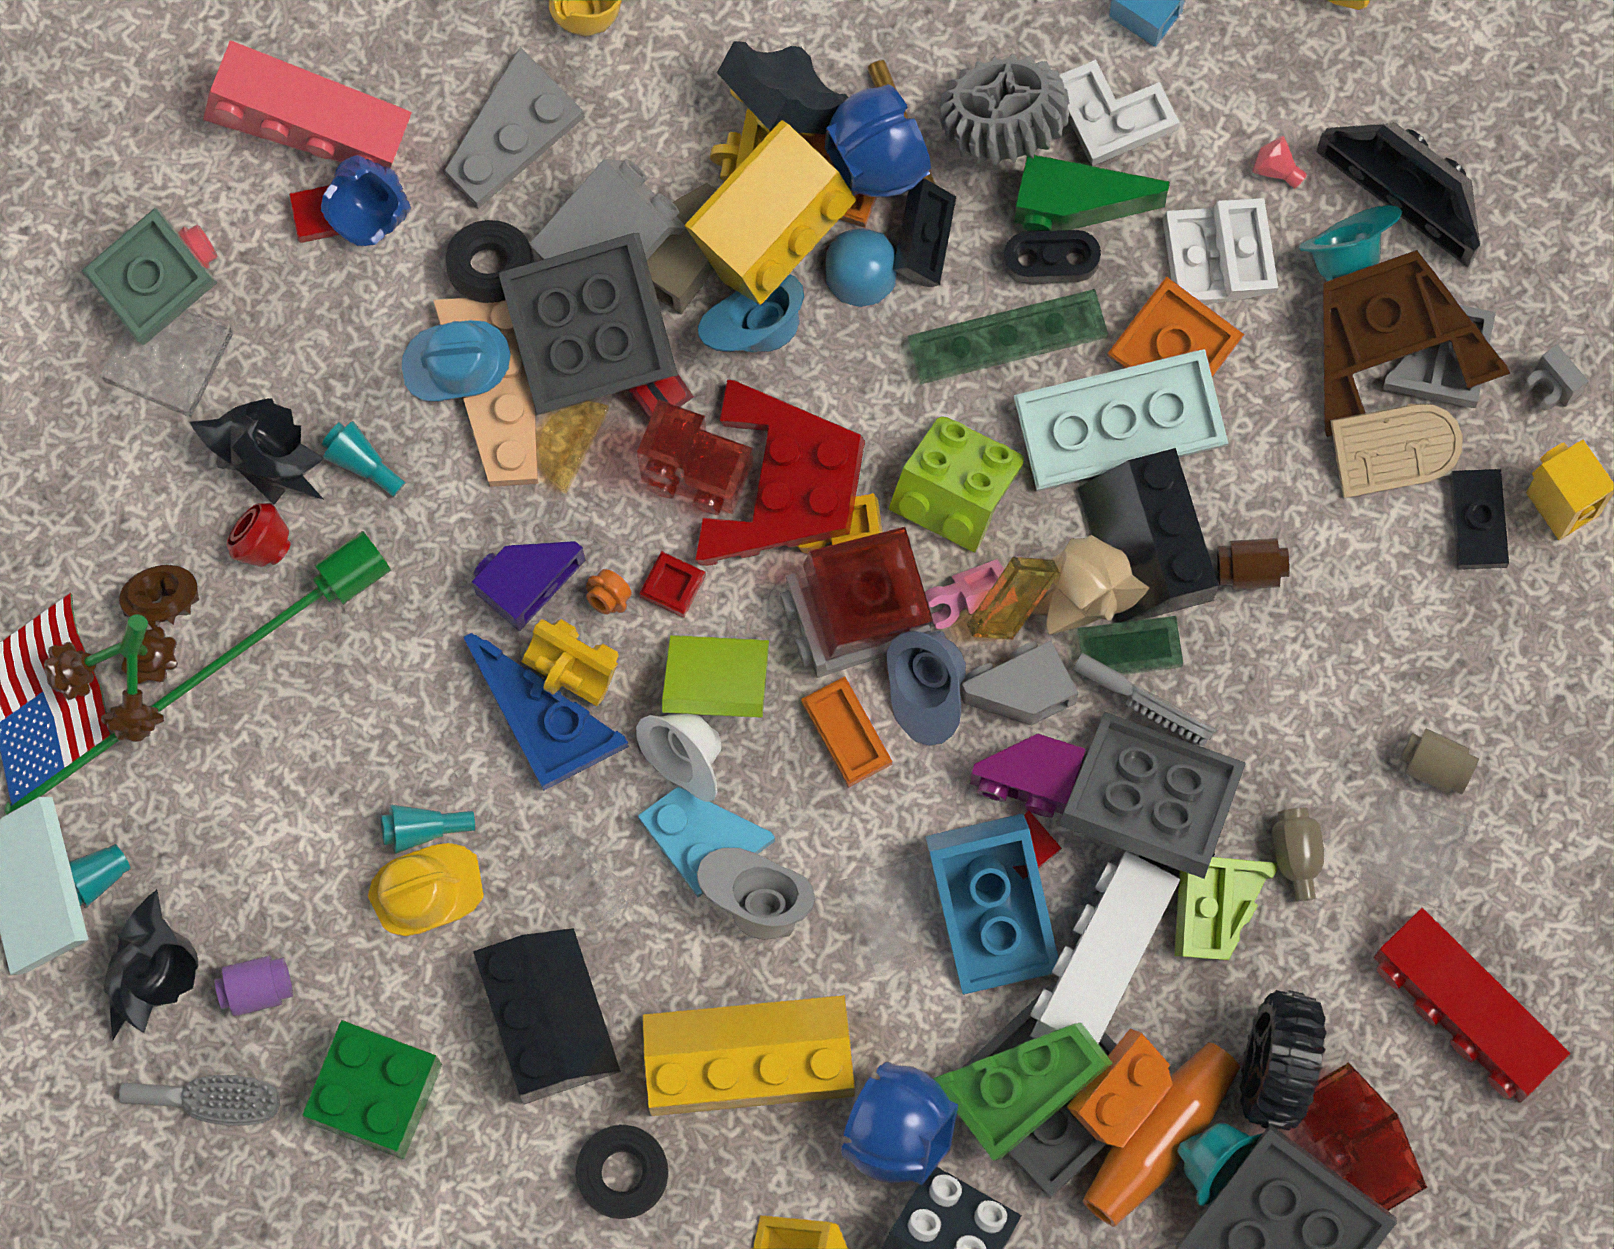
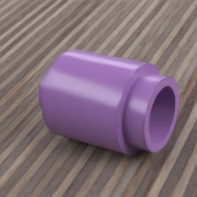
(254, 985)

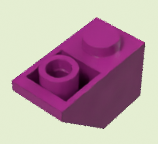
(1032, 771)

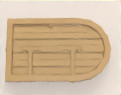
(1395, 448)

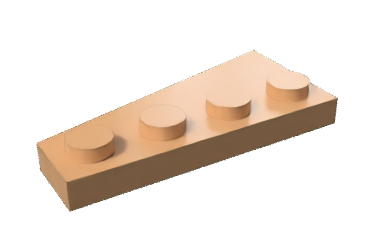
(506, 414)

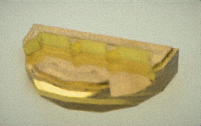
(567, 441)

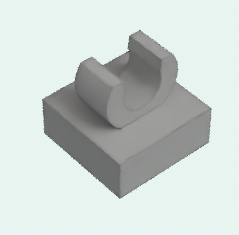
(1560, 376)

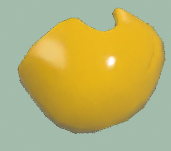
(584, 16)

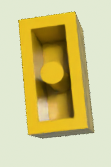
(1570, 488)

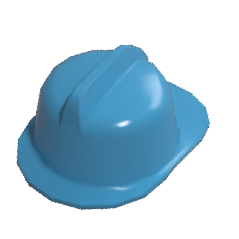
(751, 327)
(455, 360)

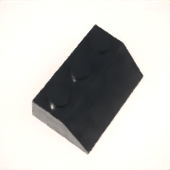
(1153, 521)
(546, 1013)

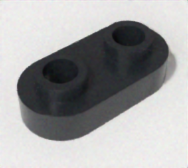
(1051, 254)

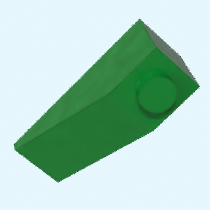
(1077, 195)

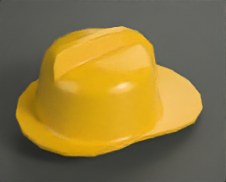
(426, 889)

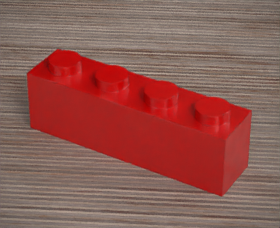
(1470, 1005)

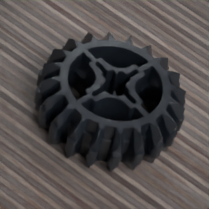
(1283, 1060)

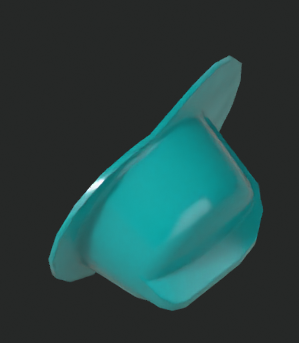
(1351, 242)
(1213, 1158)

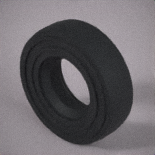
(479, 237)
(611, 1141)

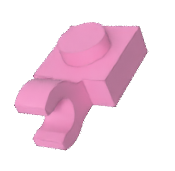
(966, 592)

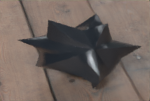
(262, 446)
(147, 967)

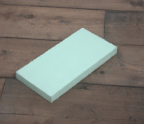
(1118, 416)

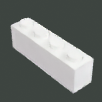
(1108, 949)

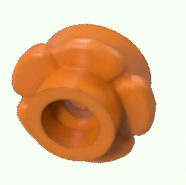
(608, 592)

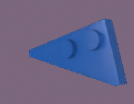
(551, 730)

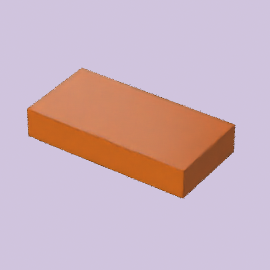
(846, 731)

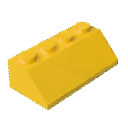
(747, 1055)

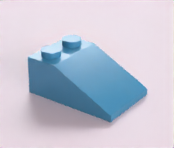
(991, 914)

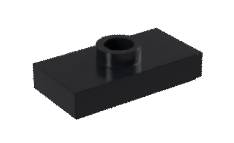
(1479, 519)

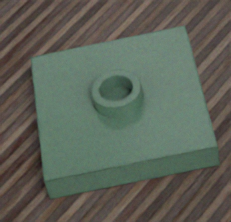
(149, 276)

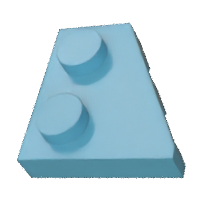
(693, 828)

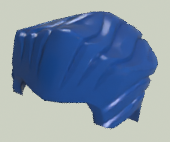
(364, 201)

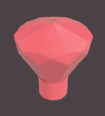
(1277, 162)

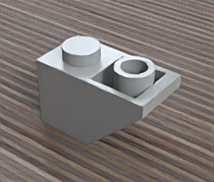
(1023, 688)

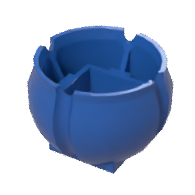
(876, 145)
(899, 1126)

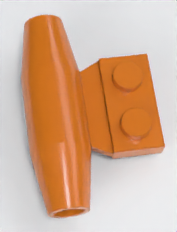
(1147, 1118)

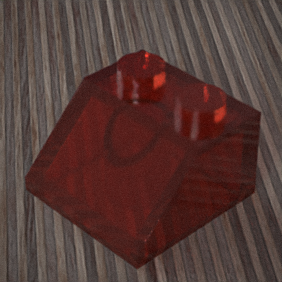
(866, 591)

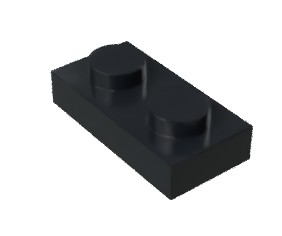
(925, 233)

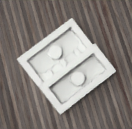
(1221, 251)

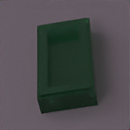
(1134, 645)

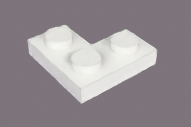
(1111, 125)

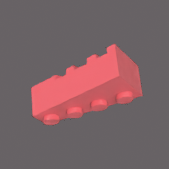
(302, 109)

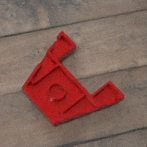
(803, 484)

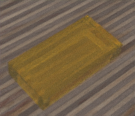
(1013, 598)

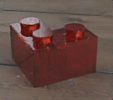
(690, 462)
(1363, 1138)

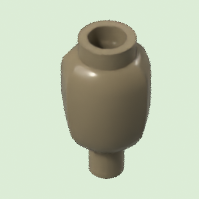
(1299, 850)

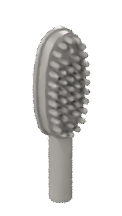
(1120, 684)
(212, 1099)

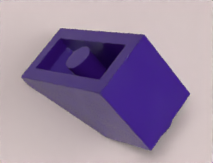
(525, 577)

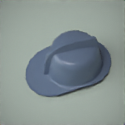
(926, 685)

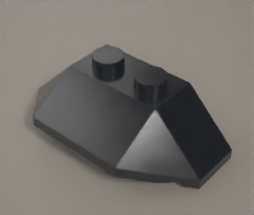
(1409, 175)

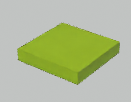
(715, 676)

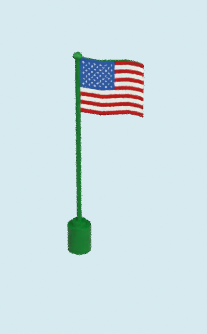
(53, 737)

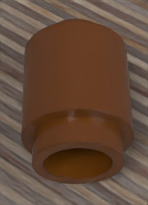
(1252, 564)

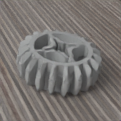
(1004, 109)

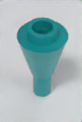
(353, 452)
(411, 826)

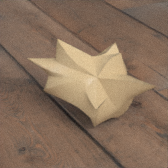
(1091, 585)

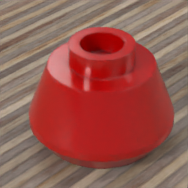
(259, 536)

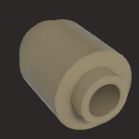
(1439, 761)

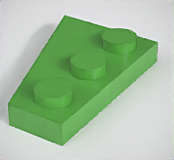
(1023, 1087)

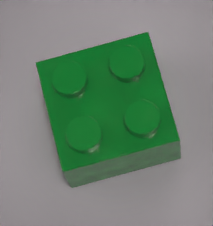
(372, 1089)

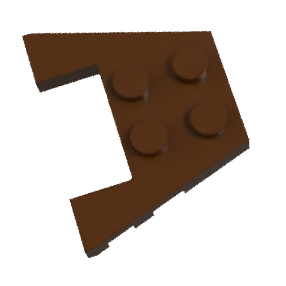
(1389, 315)

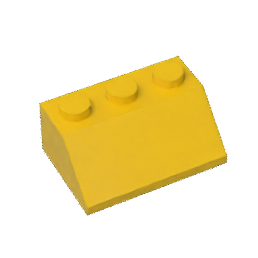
(770, 213)

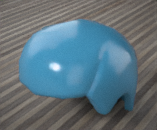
(860, 267)

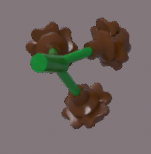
(145, 659)

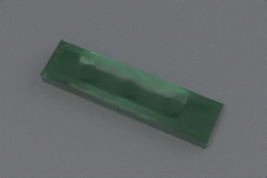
(1007, 336)

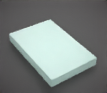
(36, 889)

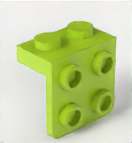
(955, 482)

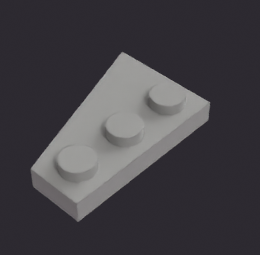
(512, 130)

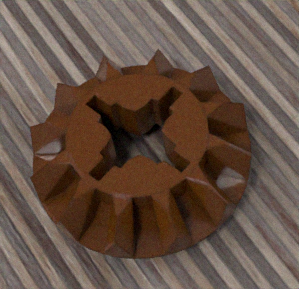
(148, 585)

